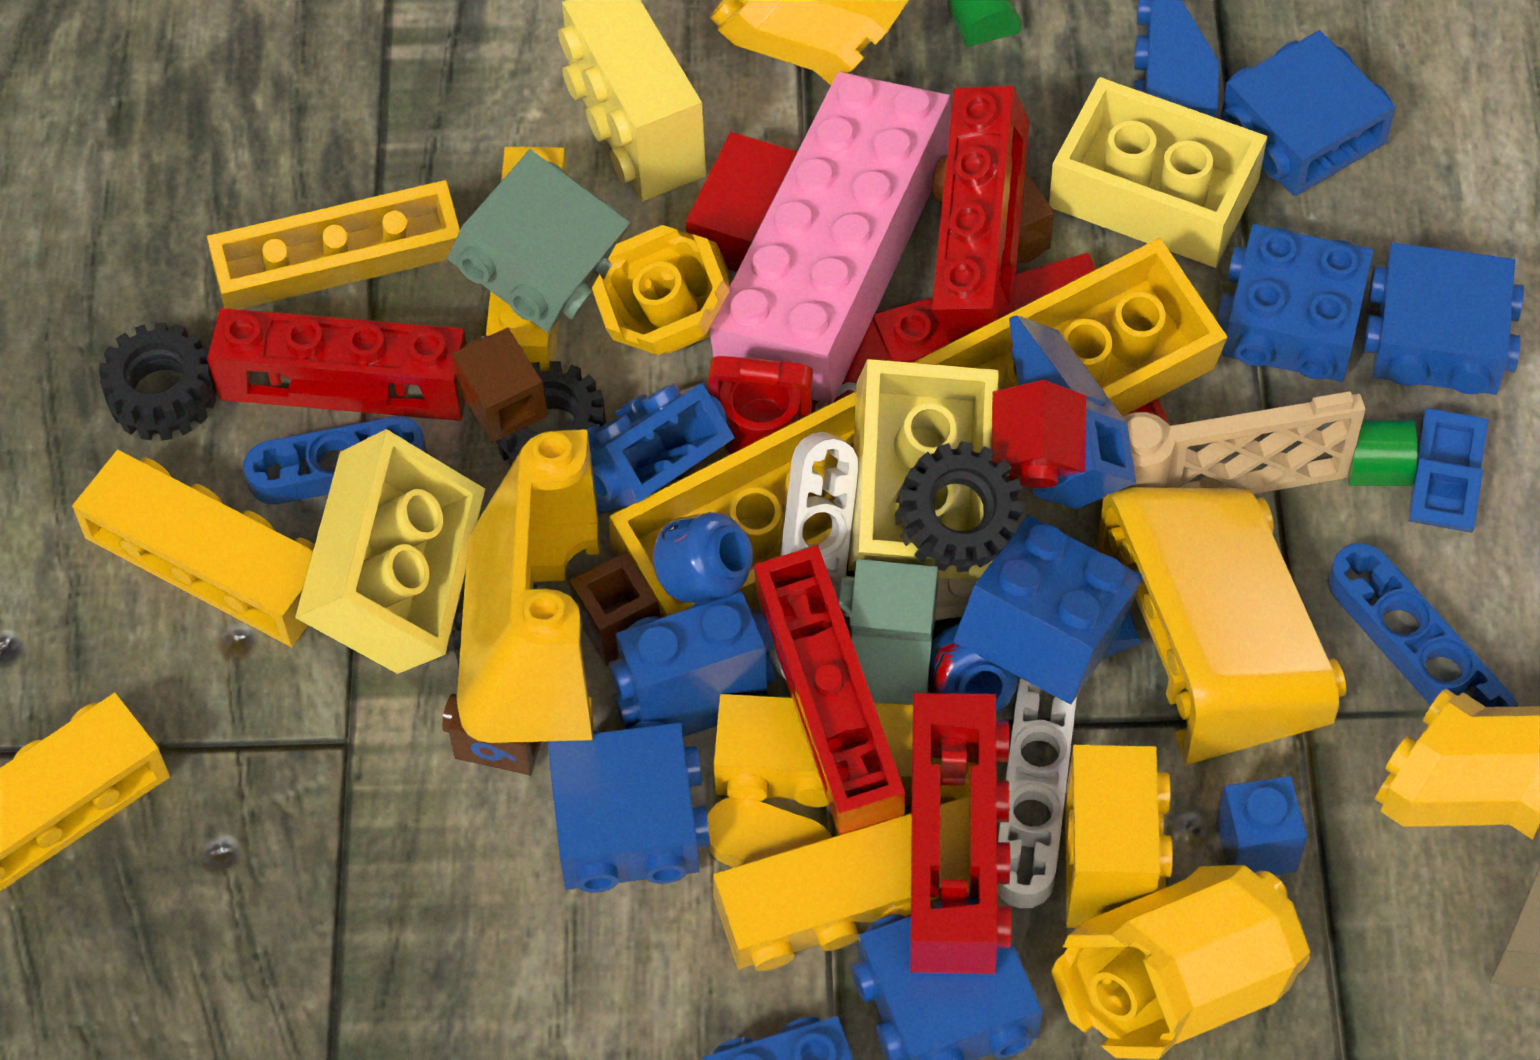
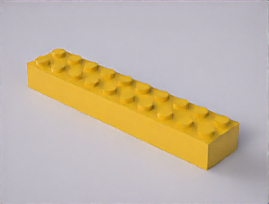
(1127, 322)

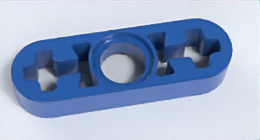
(313, 446)

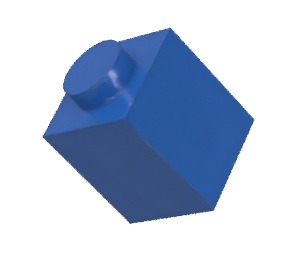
(1262, 826)

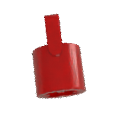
(759, 395)

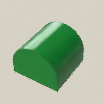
(984, 19)
(1384, 454)

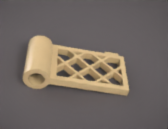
(1165, 461)

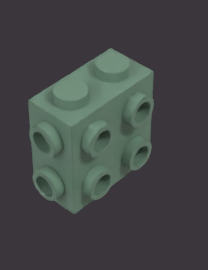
(539, 242)

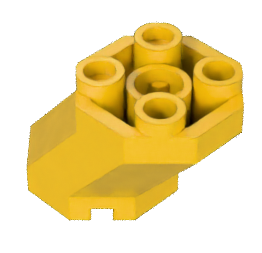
(808, 32)
(662, 290)
(1467, 768)
(1182, 960)

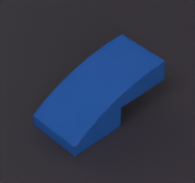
(1448, 470)

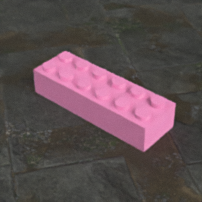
(836, 229)

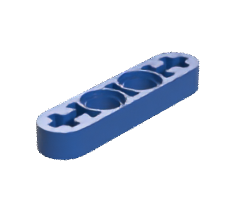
(1411, 650)

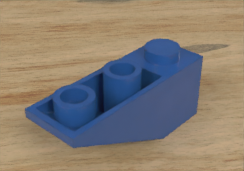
(1175, 57)
(1109, 467)

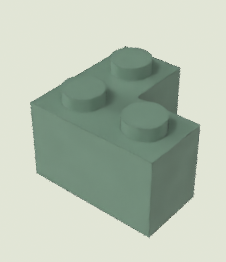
(892, 625)

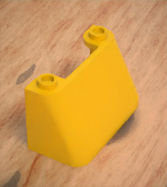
(1222, 616)
(521, 643)

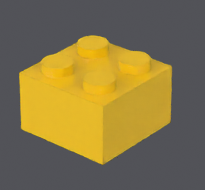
(1114, 829)

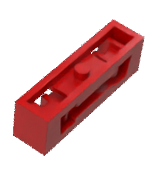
(980, 209)
(337, 363)
(829, 690)
(958, 934)

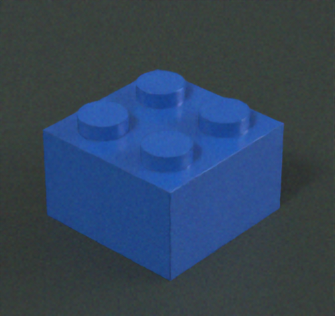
(1048, 609)

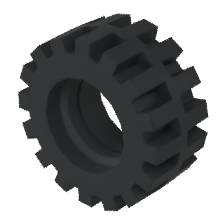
(147, 354)

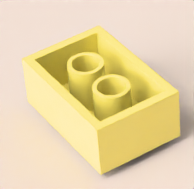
(633, 94)
(1157, 171)
(899, 418)
(391, 553)

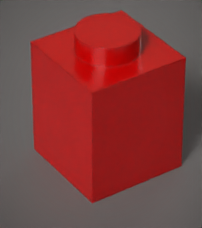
(1039, 432)

